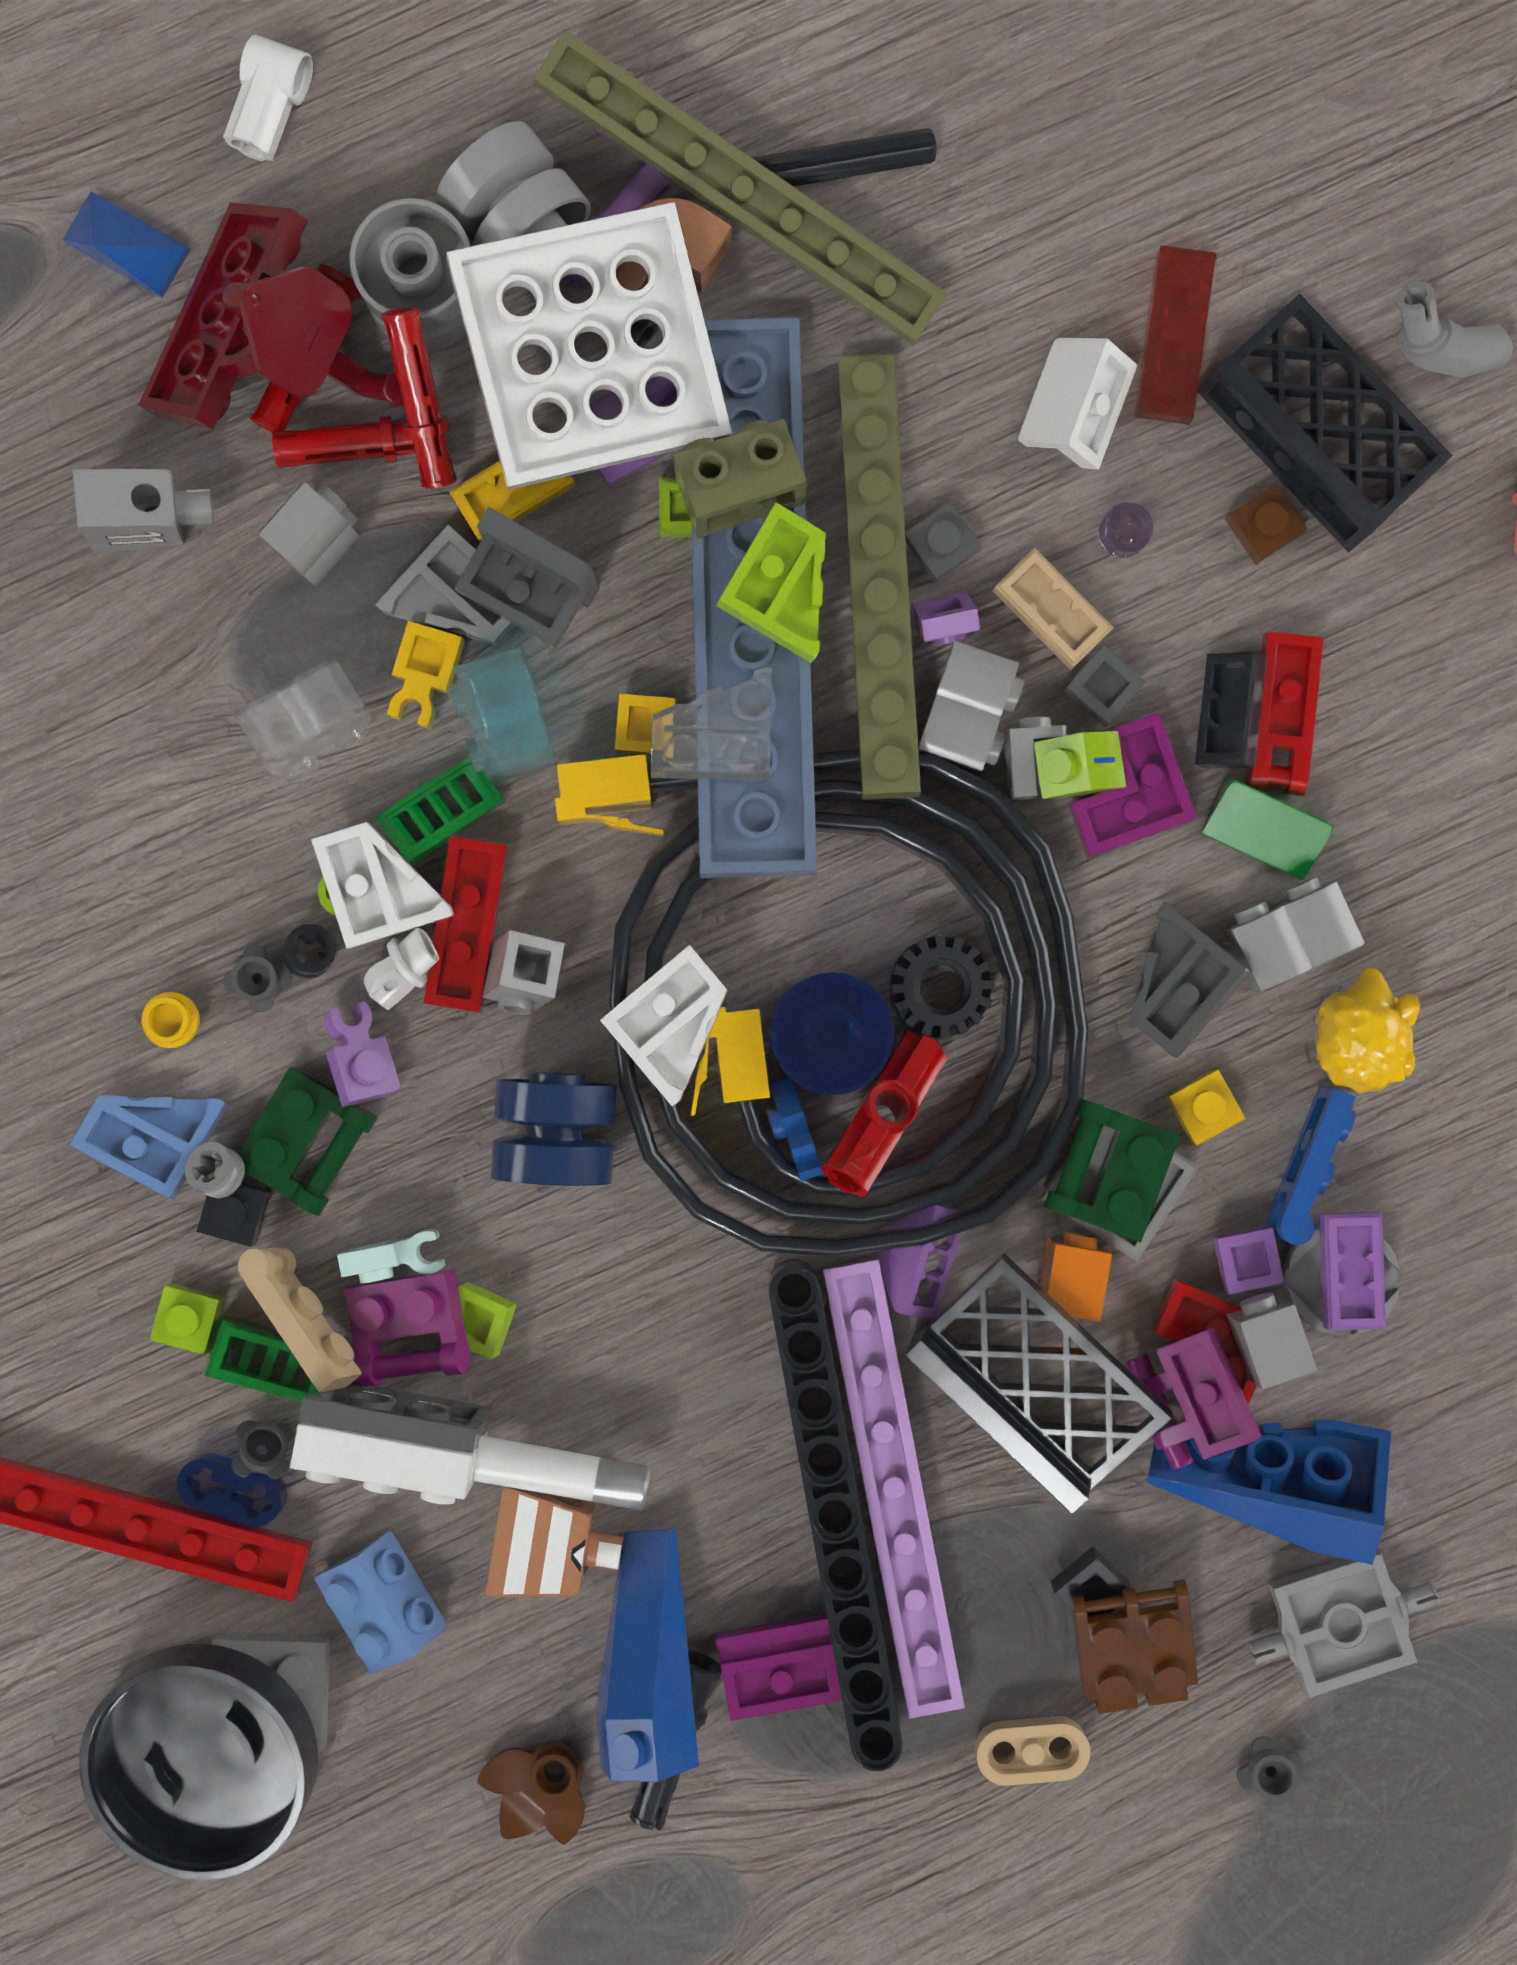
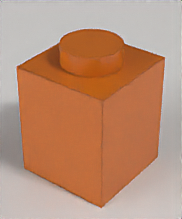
(1076, 1274)

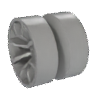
(509, 187)
(403, 262)

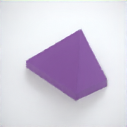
(905, 1267)

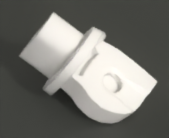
(402, 969)

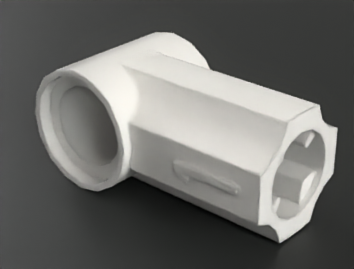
(271, 82)

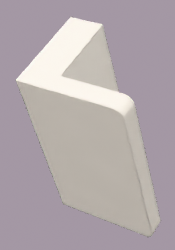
(1078, 399)

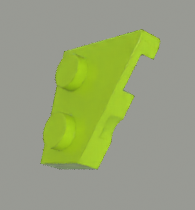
(781, 583)

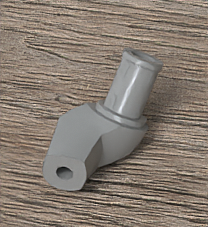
(1441, 344)

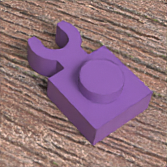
(360, 1065)

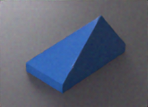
(126, 244)

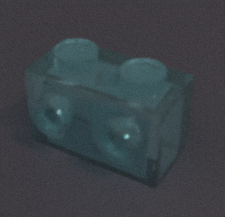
(503, 715)

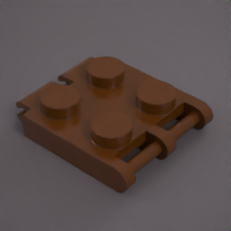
(1135, 1648)

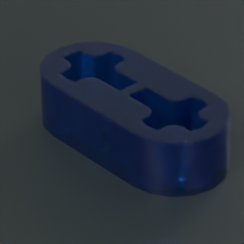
(227, 1502)

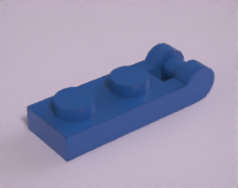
(1310, 1165)

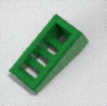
(429, 792)
(239, 1374)

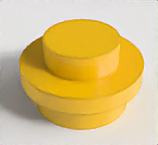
(170, 1019)

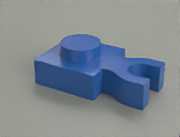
(790, 1123)

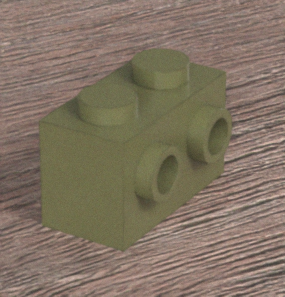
(739, 476)

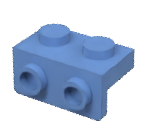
(381, 1603)

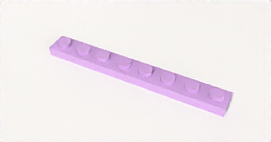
(893, 1487)

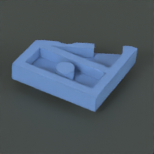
(148, 1136)

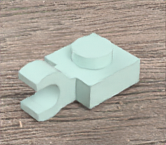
(376, 1260)

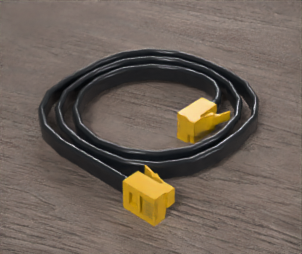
(626, 786)

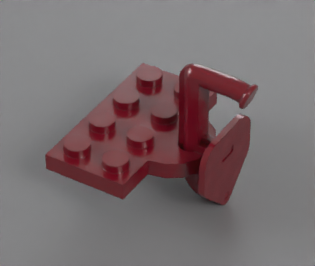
(259, 319)

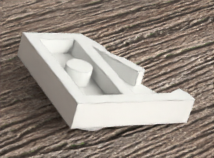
(374, 886)
(669, 1021)

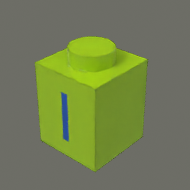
(1079, 764)

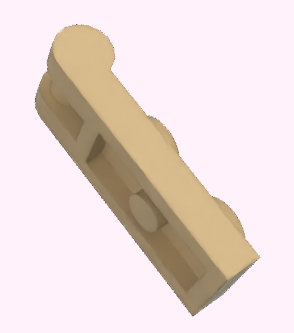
(298, 1317)

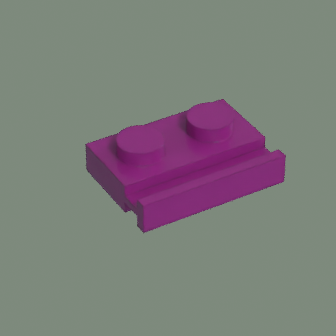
(778, 1666)

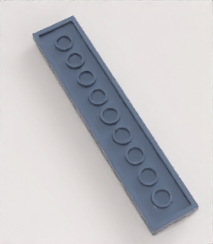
(755, 824)

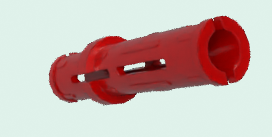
(424, 419)
(342, 443)

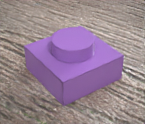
(946, 618)
(1248, 1259)

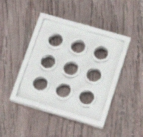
(669, 299)

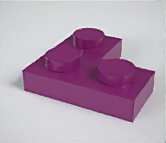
(1149, 803)

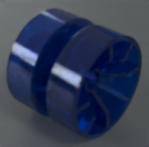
(832, 1033)

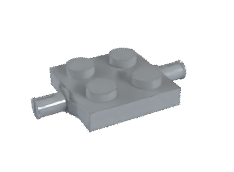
(1342, 1623)

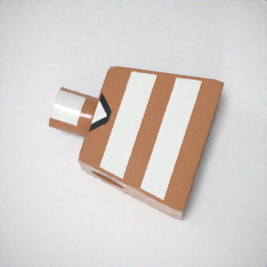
(545, 1545)

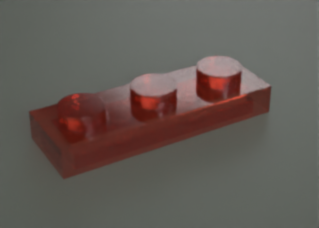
(1175, 335)

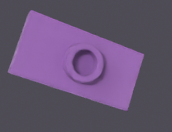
(1352, 1270)

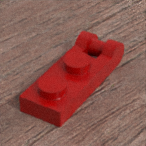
(1287, 711)

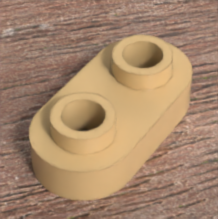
(1030, 1755)

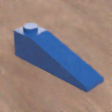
(1300, 1484)
(645, 1674)

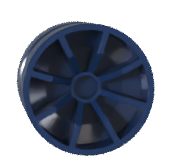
(554, 1113)

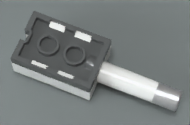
(442, 1449)

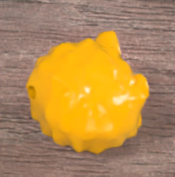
(1366, 1035)

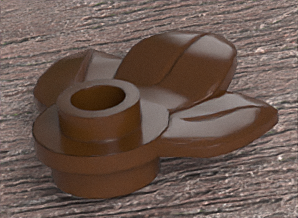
(534, 1795)

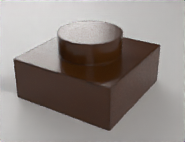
(1266, 524)

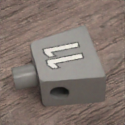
(115, 503)

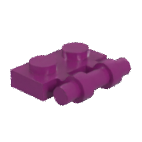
(1206, 1393)

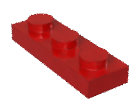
(465, 941)

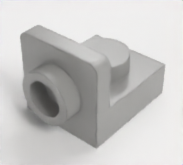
(1020, 758)

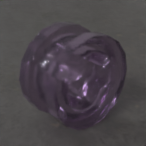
(1136, 514)

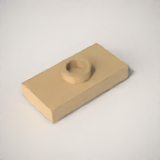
(1052, 608)

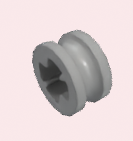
(202, 1163)

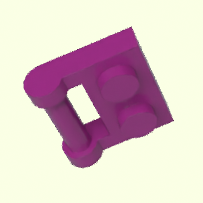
(407, 1309)

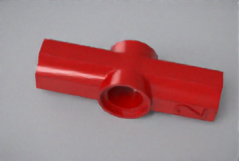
(868, 1136)

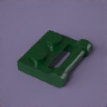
(290, 1129)
(1128, 1178)

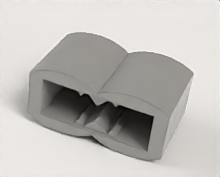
(311, 531)
(969, 708)
(1293, 934)

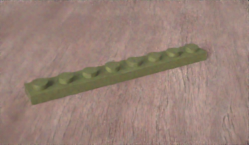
(738, 187)
(878, 577)

